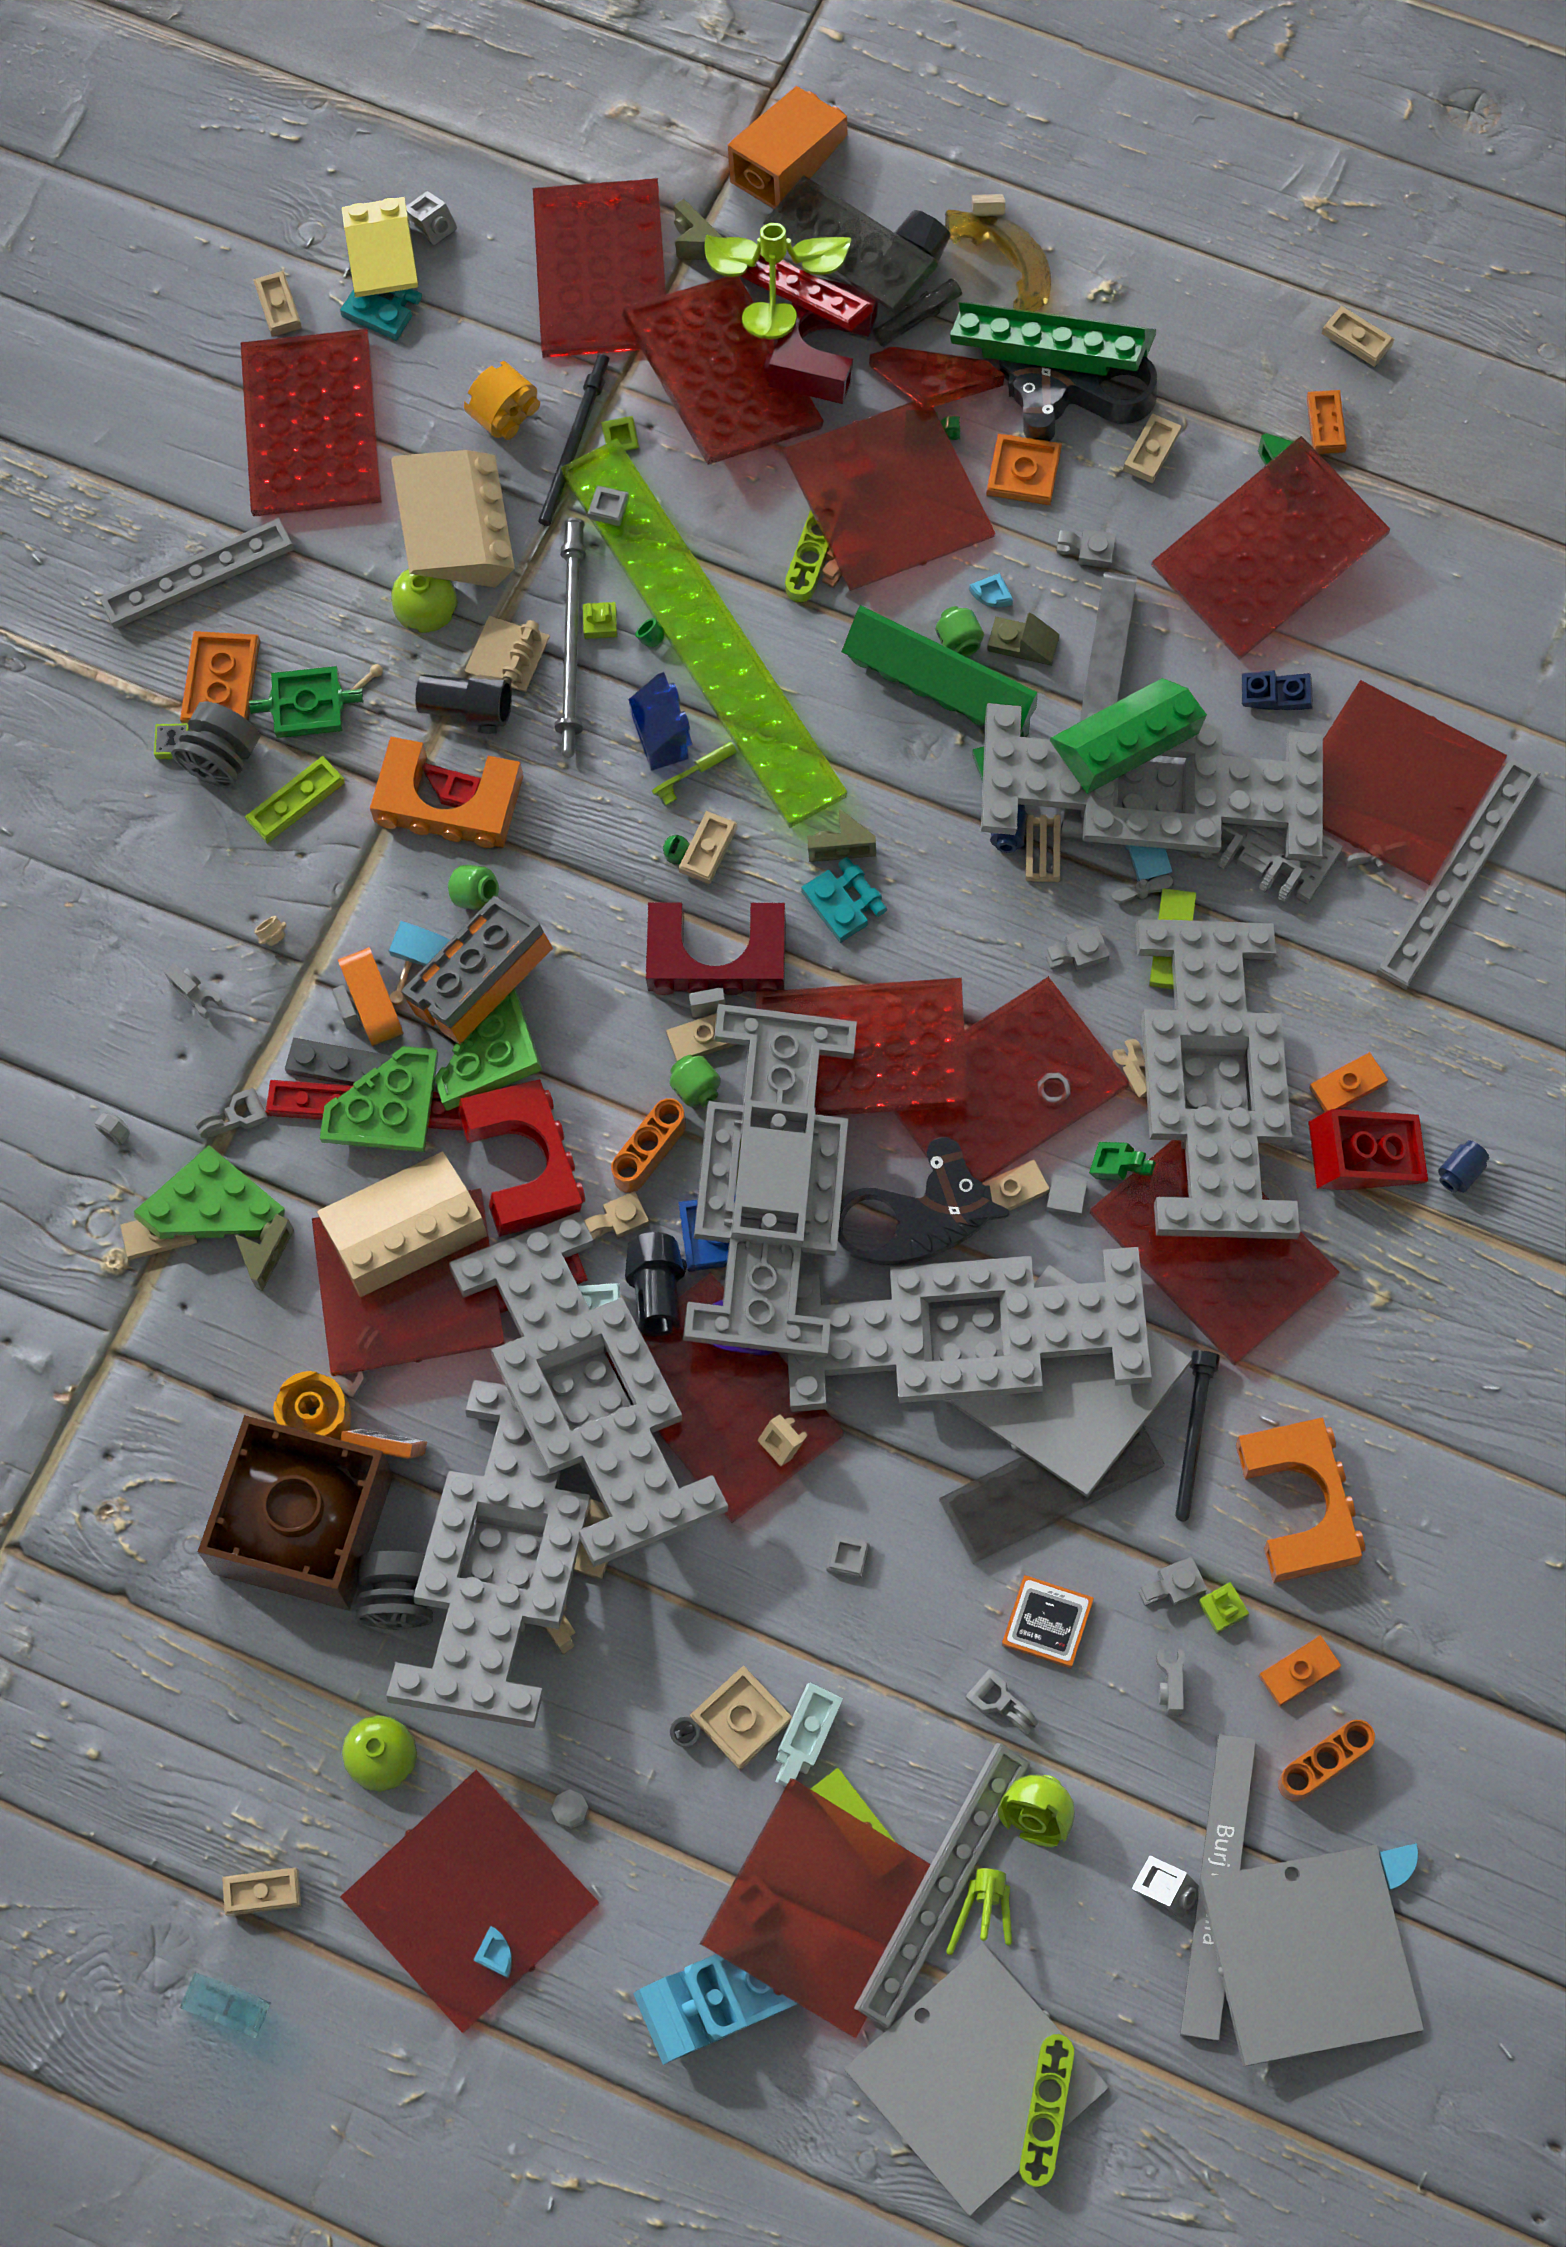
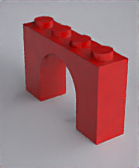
(525, 1112)

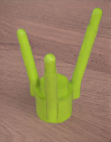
(989, 1889)

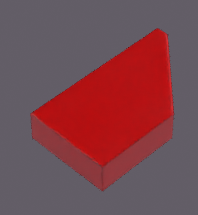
(451, 786)

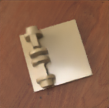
(508, 651)

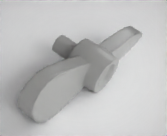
(1361, 858)
(1142, 889)

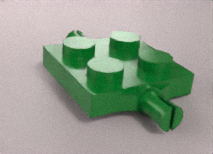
(306, 702)

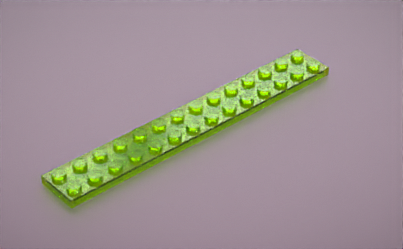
(708, 639)

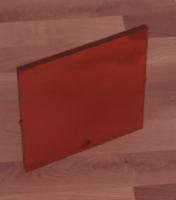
(888, 493)
(1401, 781)
(408, 1318)
(455, 1878)
(815, 1905)

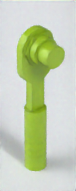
(665, 790)

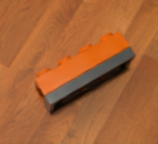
(477, 969)

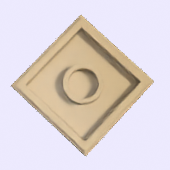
(741, 1718)

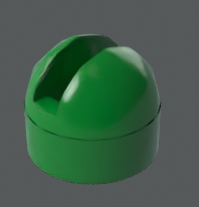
(650, 633)
(680, 851)

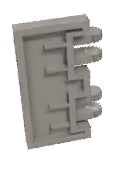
(1266, 848)

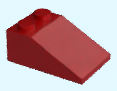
(1367, 1149)

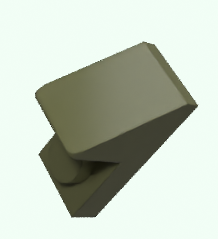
(692, 230)
(1026, 641)
(851, 842)
(263, 1257)

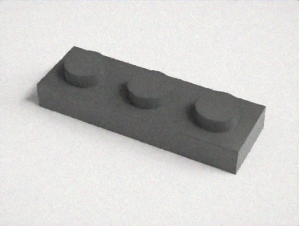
(331, 1061)

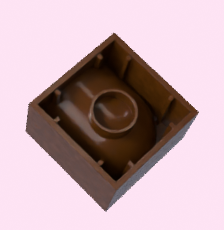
(296, 1512)

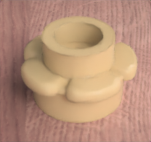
(270, 931)

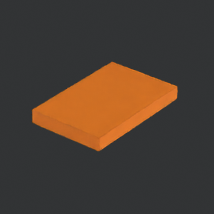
(220, 672)

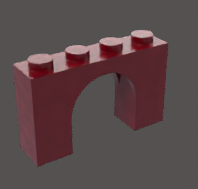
(810, 371)
(755, 970)

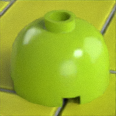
(423, 601)
(379, 1753)
(1038, 1808)

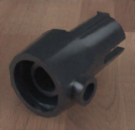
(925, 233)
(480, 699)
(653, 1270)

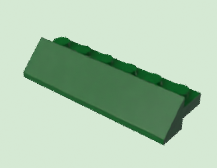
(1051, 339)
(933, 669)

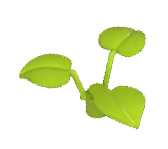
(734, 254)

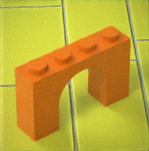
(480, 820)
(1307, 1450)

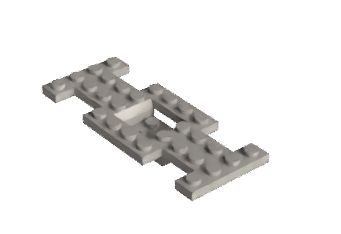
(1160, 800)
(1200, 1080)
(784, 1181)
(975, 1346)
(574, 1396)
(512, 1575)

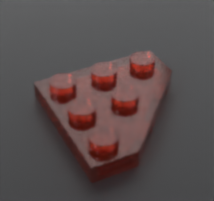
(935, 377)

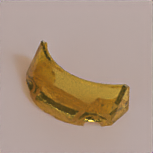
(1016, 245)

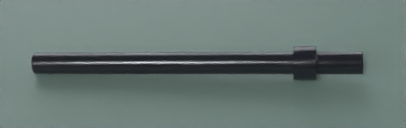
(593, 387)

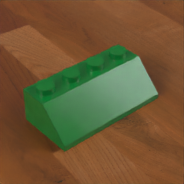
(1129, 733)

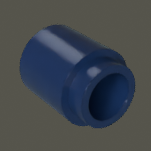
(1010, 843)
(1463, 1167)

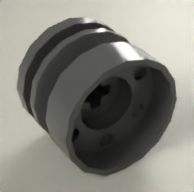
(215, 744)
(394, 1582)

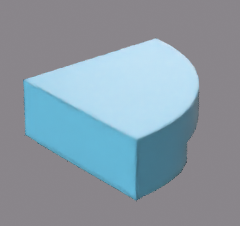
(992, 592)
(1399, 1864)
(495, 1953)

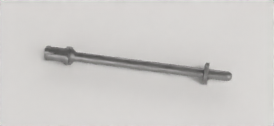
(573, 552)

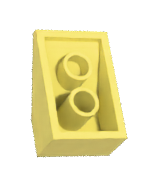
(380, 247)

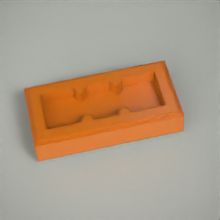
(1326, 421)
(1349, 1083)
(1299, 1670)

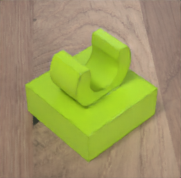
(600, 620)
(1223, 1607)

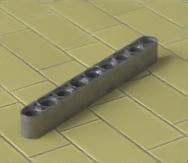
(1104, 665)

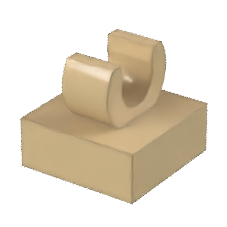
(781, 1439)

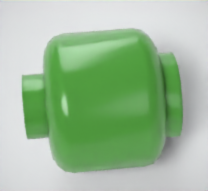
(960, 630)
(472, 886)
(694, 1080)

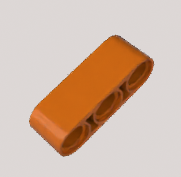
(370, 996)
(649, 1130)
(1339, 1748)

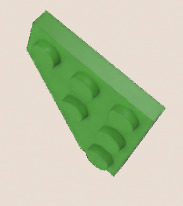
(491, 1056)
(386, 1105)
(208, 1201)

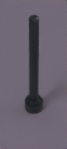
(1203, 1365)

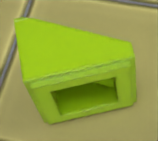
(623, 430)

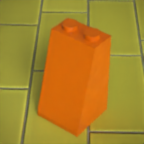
(785, 145)

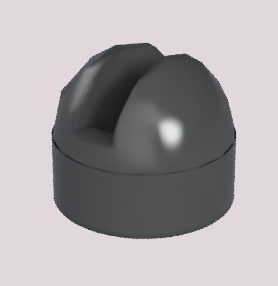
(687, 1739)

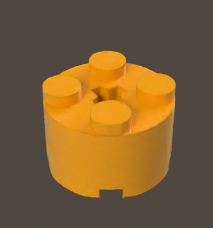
(501, 400)
(313, 1390)

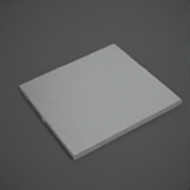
(1081, 1415)
(1310, 1955)
(963, 2074)

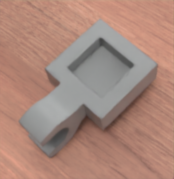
(1093, 548)
(1081, 948)
(187, 985)
(1178, 1582)
(1172, 1691)

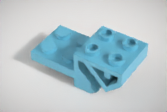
(704, 2006)

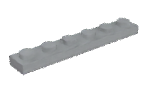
(196, 573)

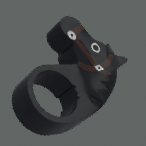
(1048, 391)
(945, 1216)

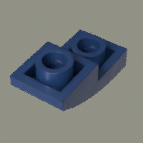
(1276, 692)

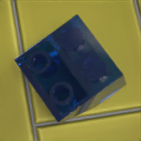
(660, 723)

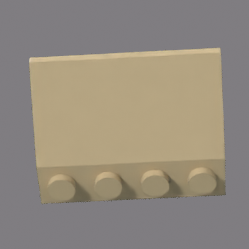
(453, 516)
(402, 1223)

